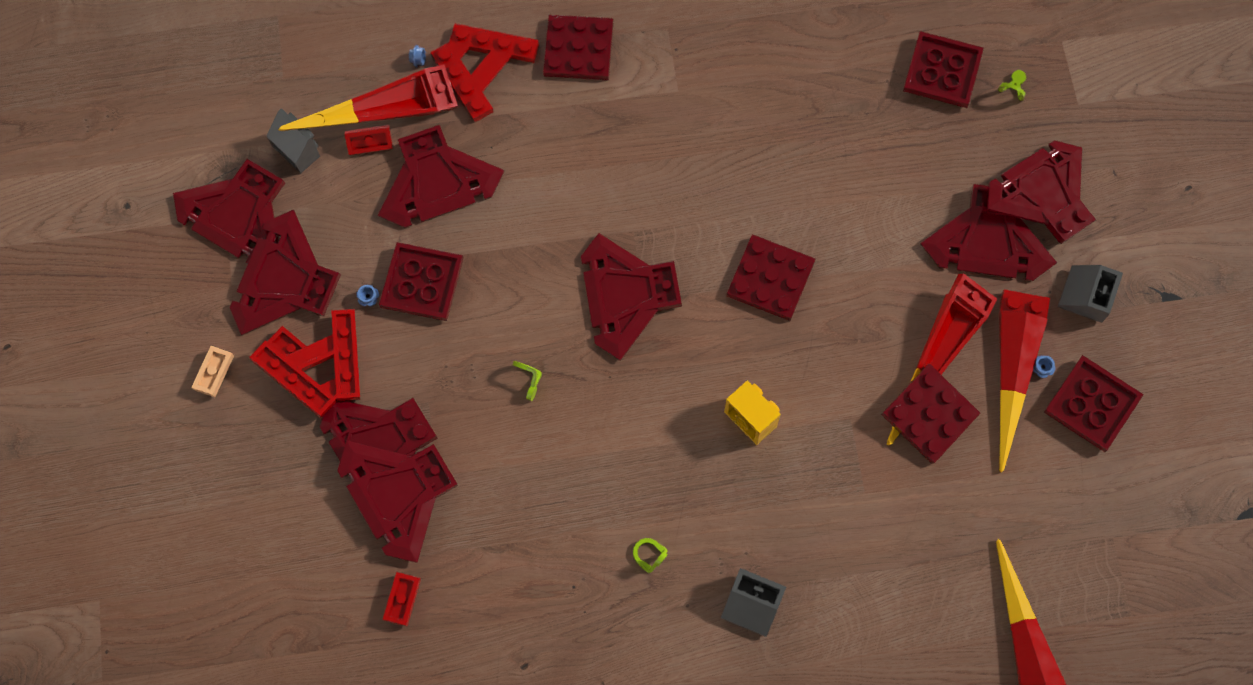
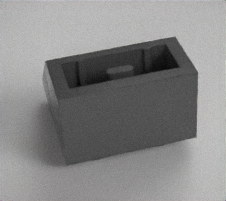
(294, 145)
(1090, 291)
(753, 602)

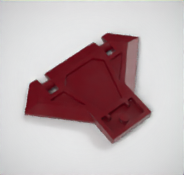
(436, 179)
(1045, 191)
(232, 208)
(988, 242)
(282, 277)
(625, 293)
(398, 430)
(396, 493)

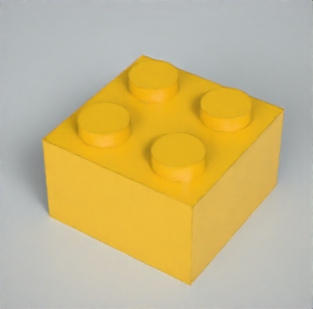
(752, 412)

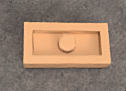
(212, 371)

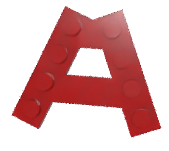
(500, 49)
(290, 369)

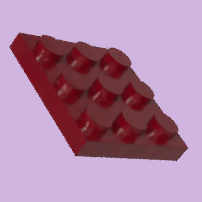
(578, 47)
(943, 69)
(771, 277)
(421, 281)
(1093, 403)
(930, 413)

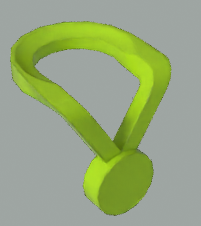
(1017, 78)
(535, 379)
(648, 568)

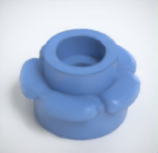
(417, 56)
(363, 291)
(1048, 362)

